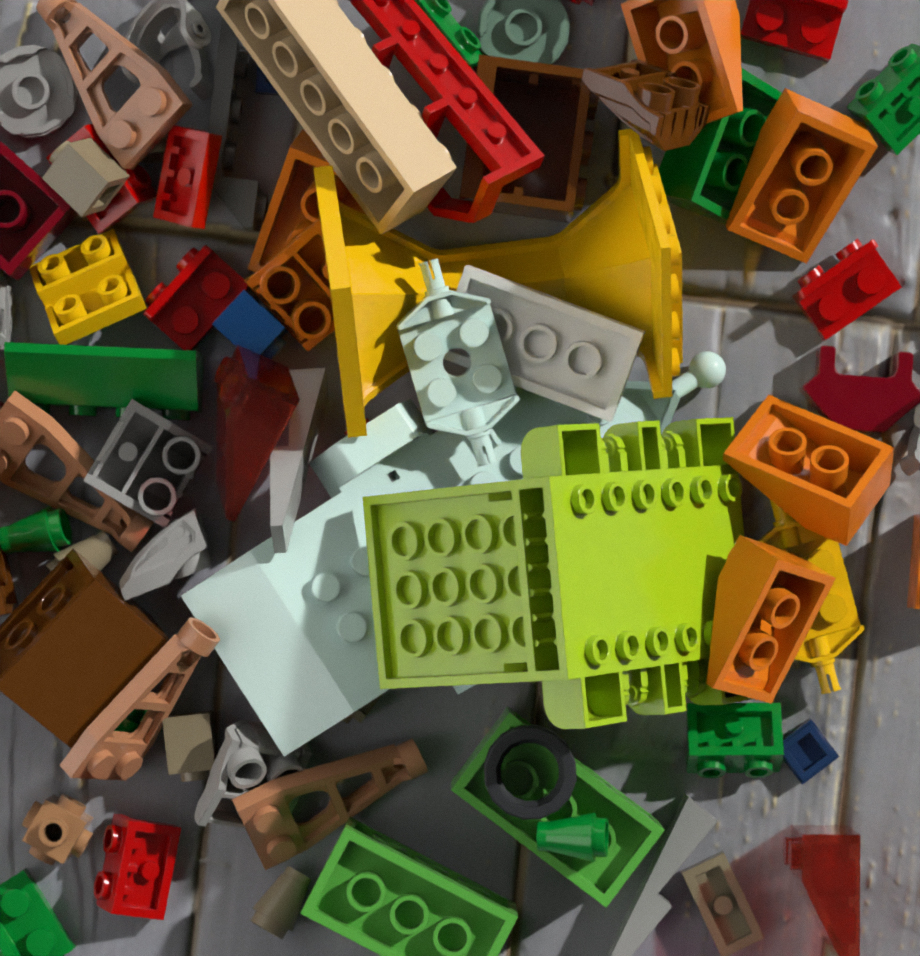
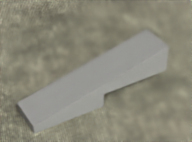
(291, 463)
(648, 906)

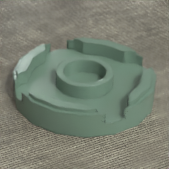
(524, 29)

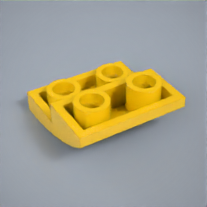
(87, 287)

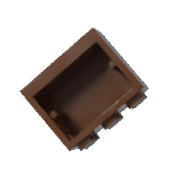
(553, 111)
(74, 647)

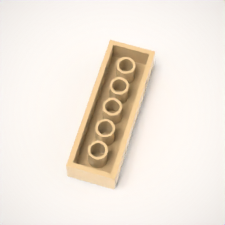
(345, 103)

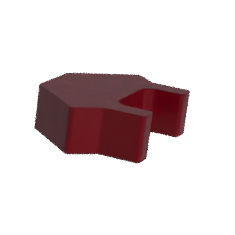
(861, 401)

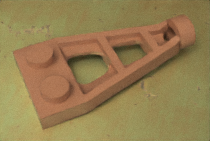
(146, 114)
(27, 425)
(119, 754)
(267, 810)

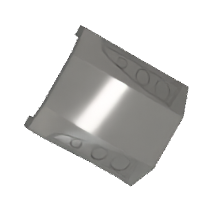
(147, 463)
(171, 553)
(243, 763)

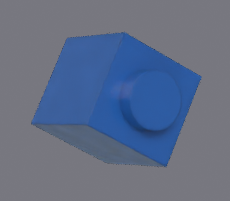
(251, 327)

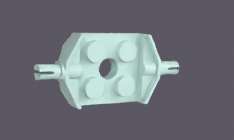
(485, 391)

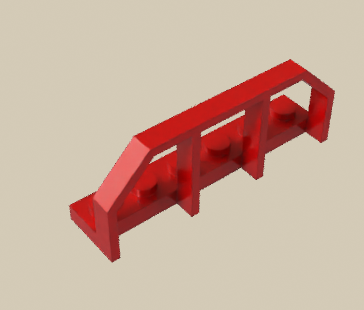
(455, 95)

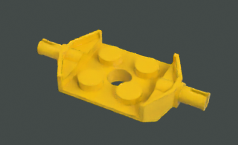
(838, 618)

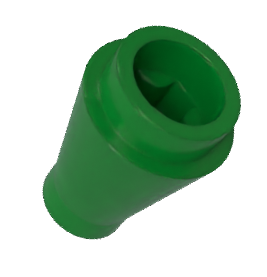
(39, 532)
(575, 836)

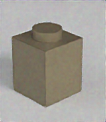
(84, 176)
(190, 744)

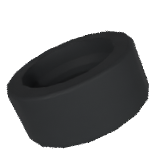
(536, 808)

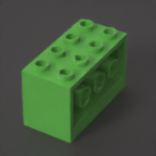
(531, 774)
(404, 900)

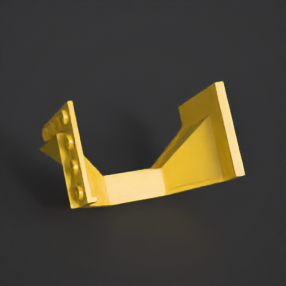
(610, 260)

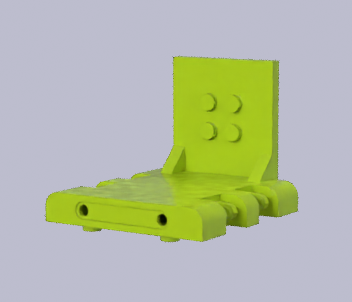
(570, 578)

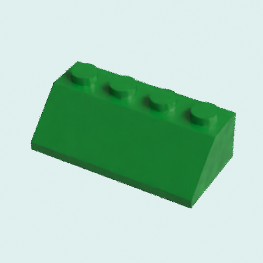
(106, 378)

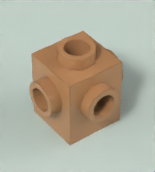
(69, 816)

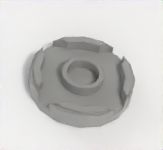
(35, 92)

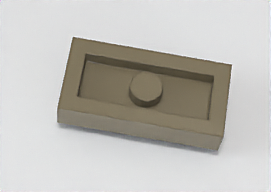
(722, 904)

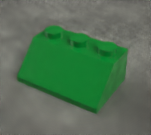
(711, 168)

